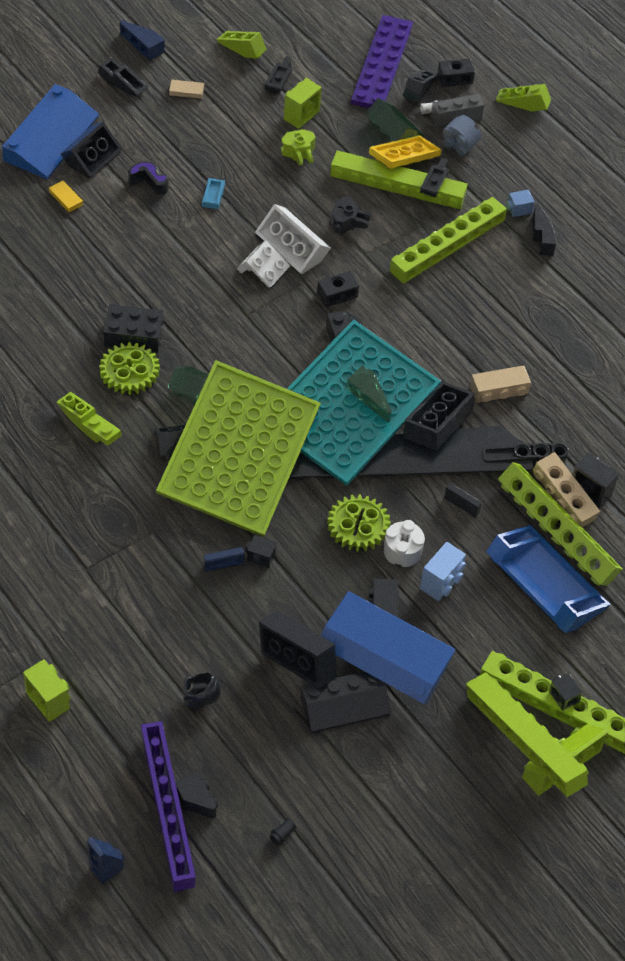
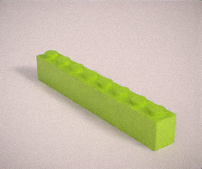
(396, 180)
(528, 734)

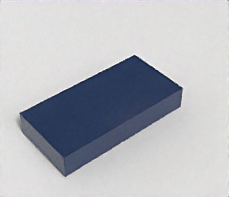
(223, 559)

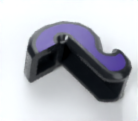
(150, 173)

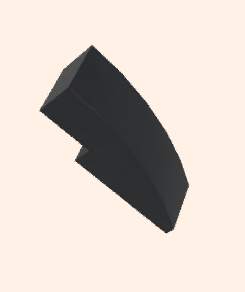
(122, 77)
(543, 231)

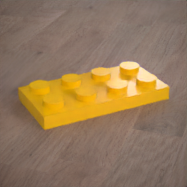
(404, 151)

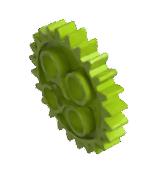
(129, 368)
(342, 517)

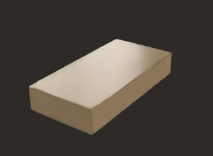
(186, 89)

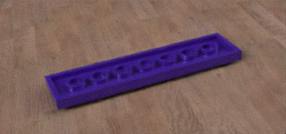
(382, 61)

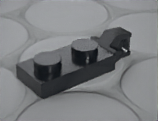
(279, 76)
(435, 179)

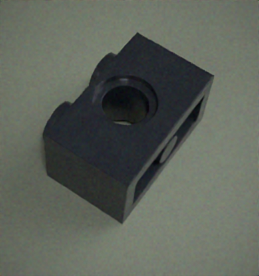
(456, 72)
(338, 288)

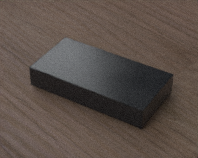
(462, 500)

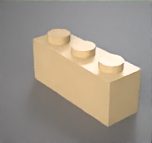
(500, 384)

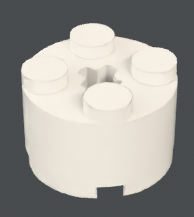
(403, 543)

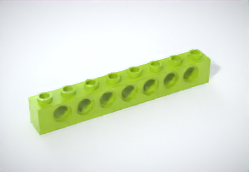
(447, 240)
(608, 566)
(544, 702)

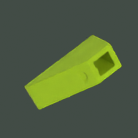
(526, 97)

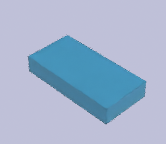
(213, 193)

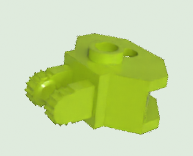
(299, 146)

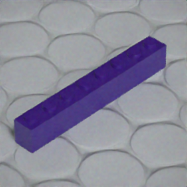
(168, 806)

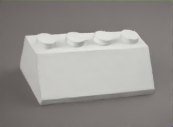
(292, 239)

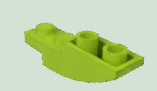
(87, 420)

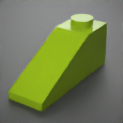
(244, 43)

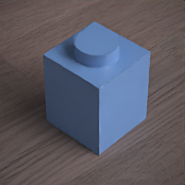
(520, 203)

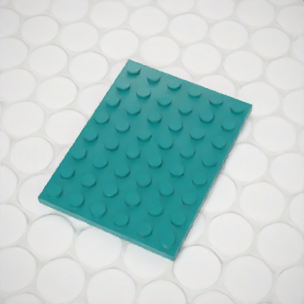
(345, 429)

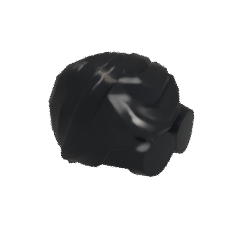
(204, 691)

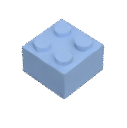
(443, 571)

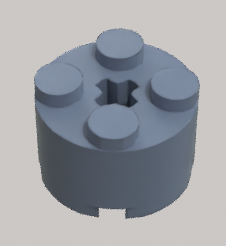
(461, 134)

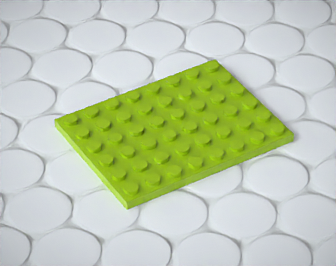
(238, 448)

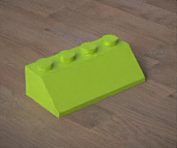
(582, 743)

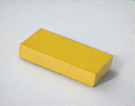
(66, 196)

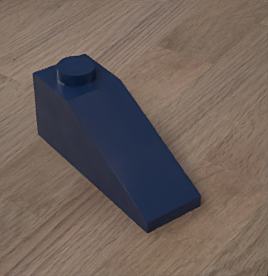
(143, 39)
(104, 859)

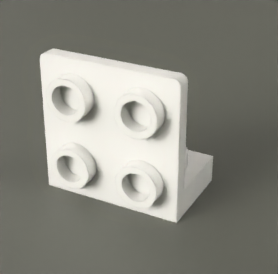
(265, 264)

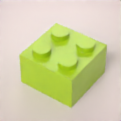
(302, 103)
(47, 690)

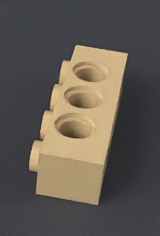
(565, 481)

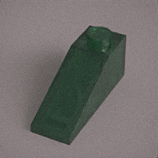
(367, 389)

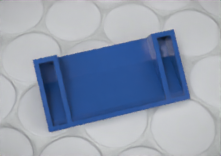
(48, 132)
(547, 578)
(387, 647)

